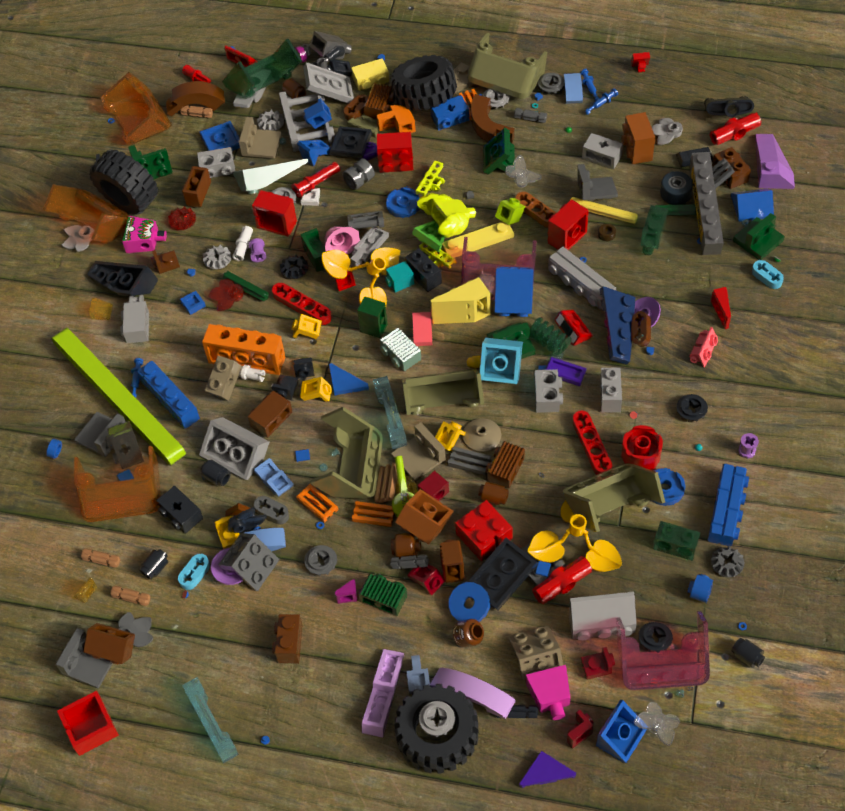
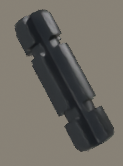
(521, 711)

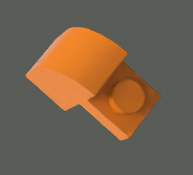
(398, 117)

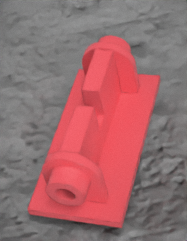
(707, 341)

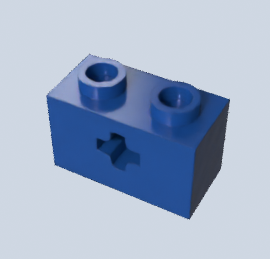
(450, 113)

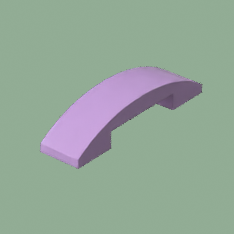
(476, 690)

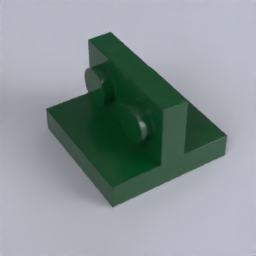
(498, 152)
(759, 237)
(516, 332)

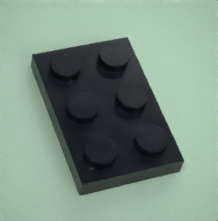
(504, 572)

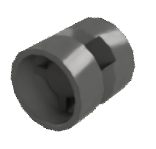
(358, 174)

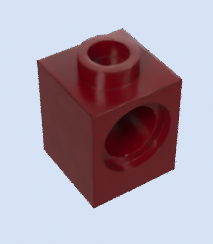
(435, 486)

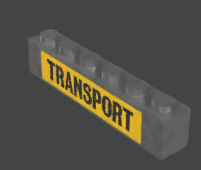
(706, 203)

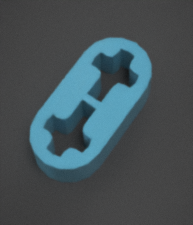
(767, 274)
(191, 570)

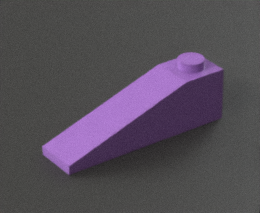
(771, 164)

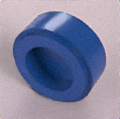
(54, 448)

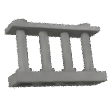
(292, 127)

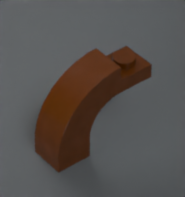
(195, 93)
(482, 123)

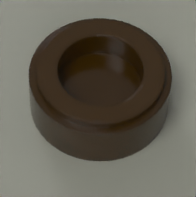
(606, 232)

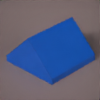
(753, 204)
(620, 734)

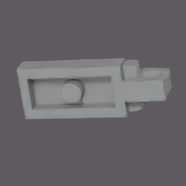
(370, 242)

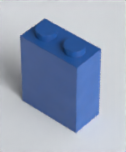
(514, 291)

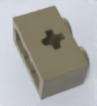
(223, 378)

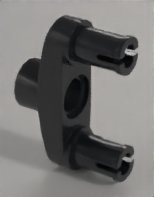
(719, 106)

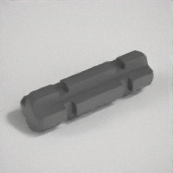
(530, 115)
(409, 562)

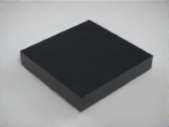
(350, 142)

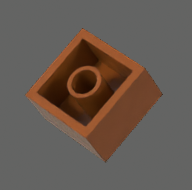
(638, 138)
(424, 516)

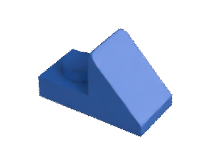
(312, 149)

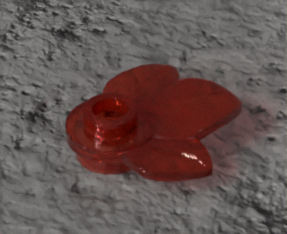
(225, 295)

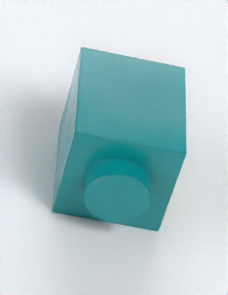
(399, 276)

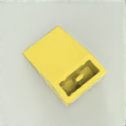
(462, 304)

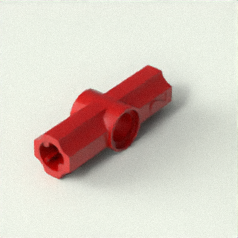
(735, 128)
(562, 580)

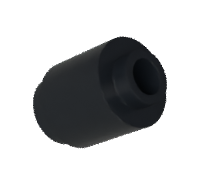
(215, 473)
(154, 563)
(748, 653)

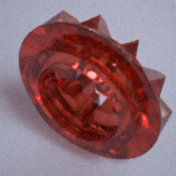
(177, 223)

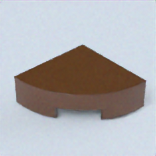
(235, 510)

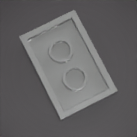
(328, 83)

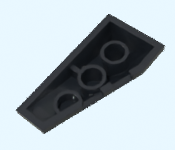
(124, 278)

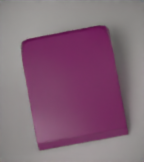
(347, 593)

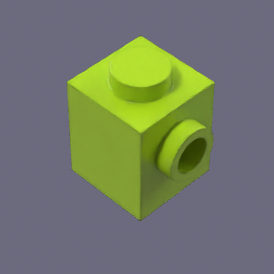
(510, 211)

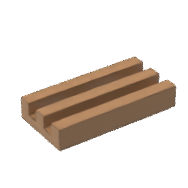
(386, 483)

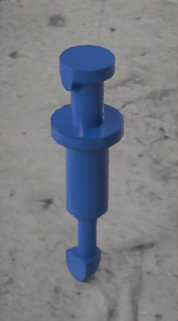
(588, 80)
(606, 98)
(136, 378)

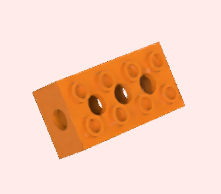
(251, 352)

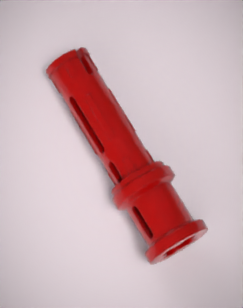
(309, 183)

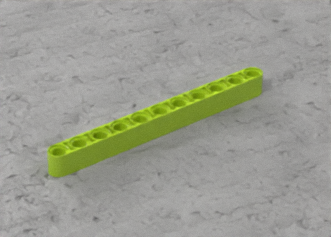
(119, 397)

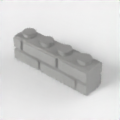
(578, 275)

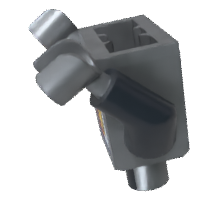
(327, 46)

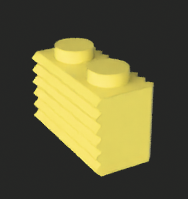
(370, 73)

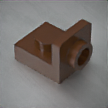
(165, 262)

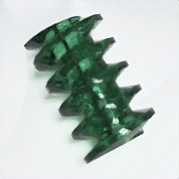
(549, 337)

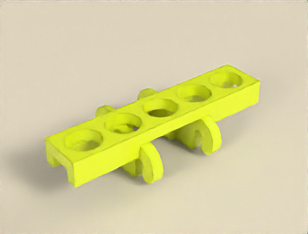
(433, 177)
(440, 261)

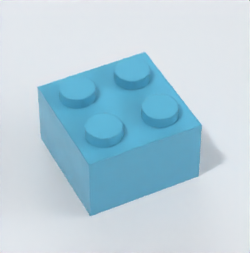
(501, 360)

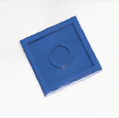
(220, 137)

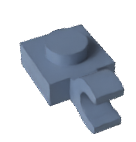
(417, 677)

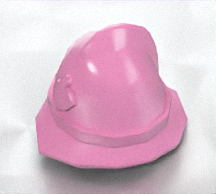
(341, 239)

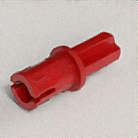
(195, 75)

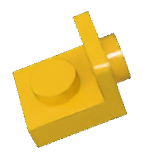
(306, 326)
(316, 388)
(448, 434)
(226, 537)

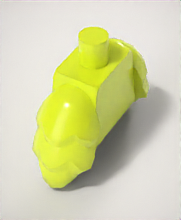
(448, 213)

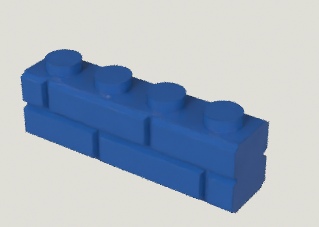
(168, 394)
(727, 505)

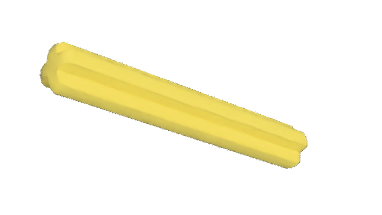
(607, 211)

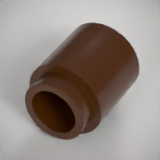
(293, 88)
(493, 493)

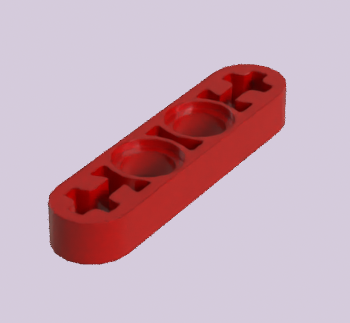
(302, 303)
(589, 444)

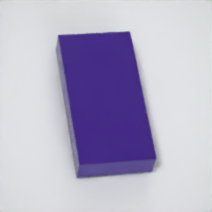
(569, 372)

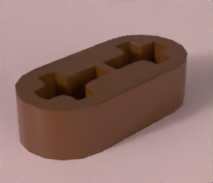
(355, 107)
(638, 329)

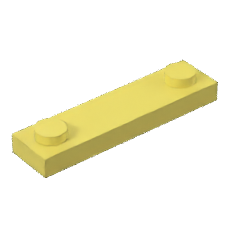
(479, 239)

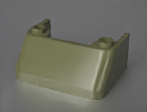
(505, 74)
(442, 390)
(359, 459)
(612, 490)

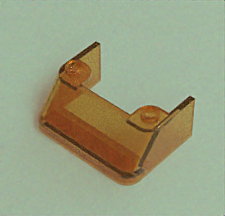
(87, 210)
(120, 497)

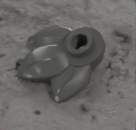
(139, 627)

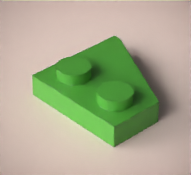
(429, 234)

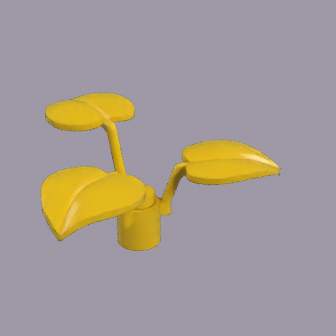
(338, 263)
(548, 547)

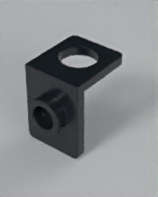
(303, 368)

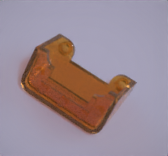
(135, 109)

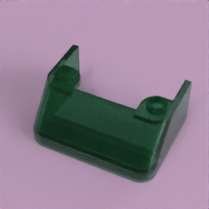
(250, 79)

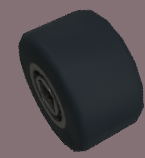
(676, 188)

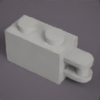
(135, 320)

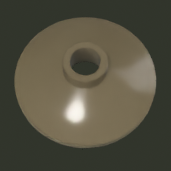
(482, 441)

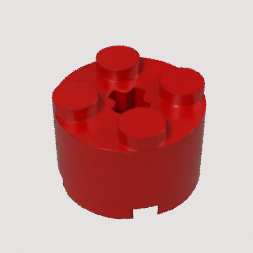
(642, 447)

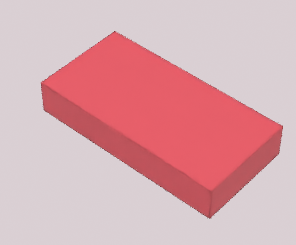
(422, 329)

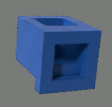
(317, 114)

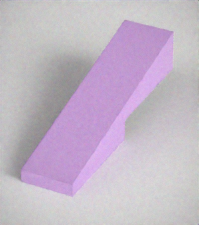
(382, 693)

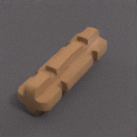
(197, 111)
(100, 557)
(130, 595)

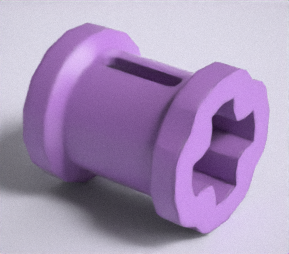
(257, 251)
(748, 445)

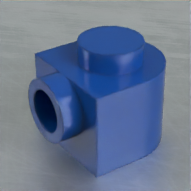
(701, 588)

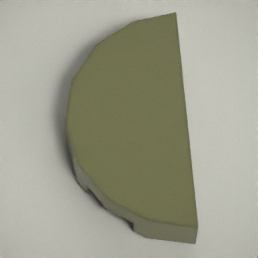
(365, 123)

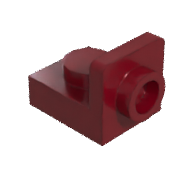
(427, 577)
(598, 664)
(579, 733)

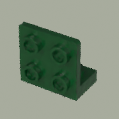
(156, 162)

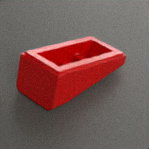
(721, 305)

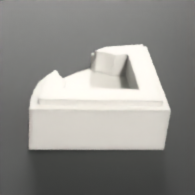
(311, 198)

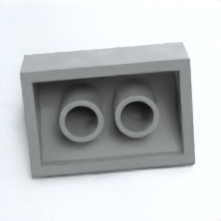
(233, 447)
(597, 615)

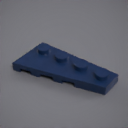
(618, 312)

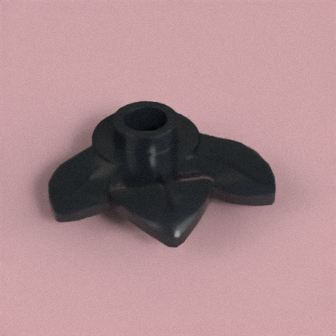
(245, 521)

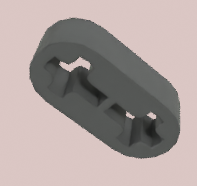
(272, 508)

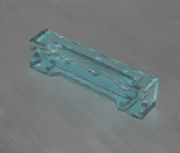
(394, 427)
(220, 739)

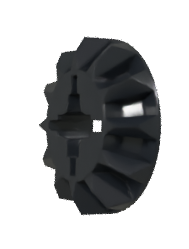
(294, 272)
(696, 402)
(661, 631)

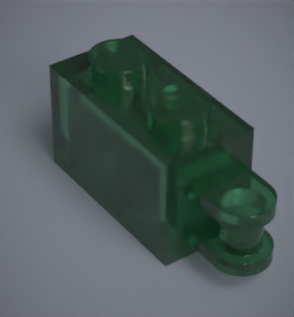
(653, 229)

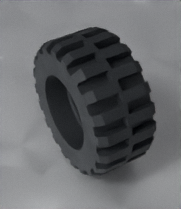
(423, 82)
(123, 182)
(436, 755)

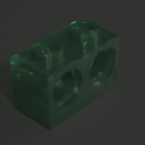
(676, 540)

